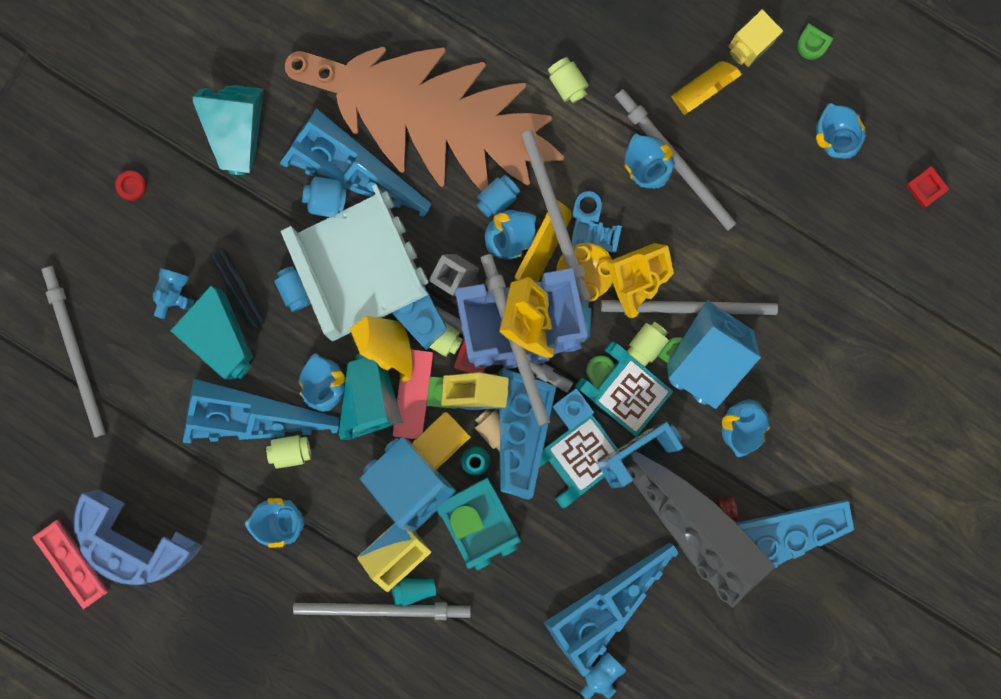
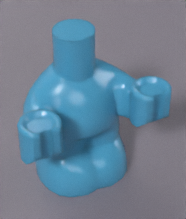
(168, 292)
(602, 677)

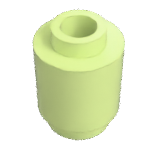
(568, 80)
(448, 342)
(648, 343)
(288, 451)

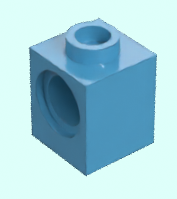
(572, 409)

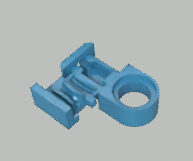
(592, 232)

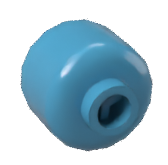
(324, 197)

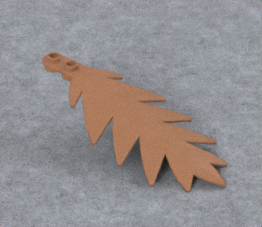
(393, 98)

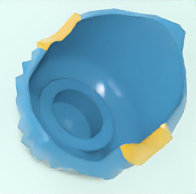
(840, 131)
(649, 161)
(510, 234)
(321, 383)
(745, 427)
(275, 522)

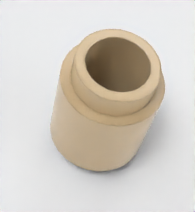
(489, 427)

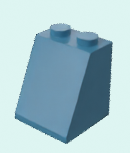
(713, 356)
(406, 484)

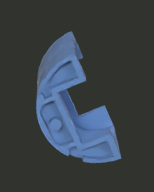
(483, 321)
(119, 556)

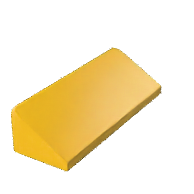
(542, 247)
(441, 440)

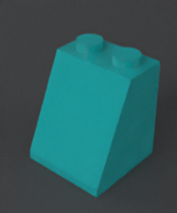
(215, 335)

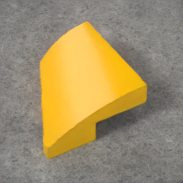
(705, 86)
(640, 275)
(527, 317)
(384, 343)

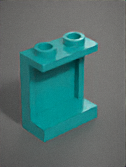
(499, 531)

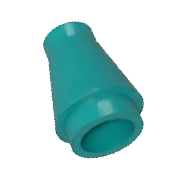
(475, 452)
(413, 590)

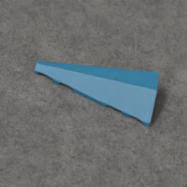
(332, 153)
(223, 411)
(593, 620)

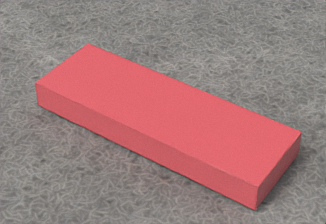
(413, 396)
(70, 564)

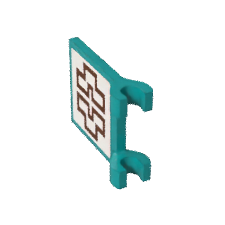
(628, 391)
(576, 456)

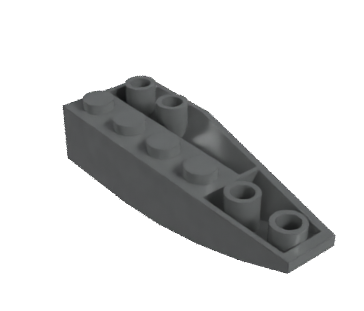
(701, 530)

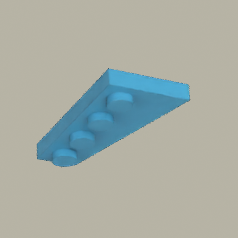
(422, 321)
(521, 436)
(797, 531)

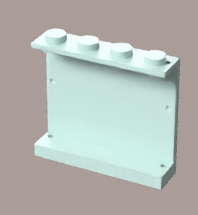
(356, 265)

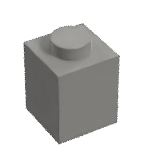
(453, 273)

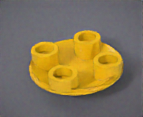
(596, 268)

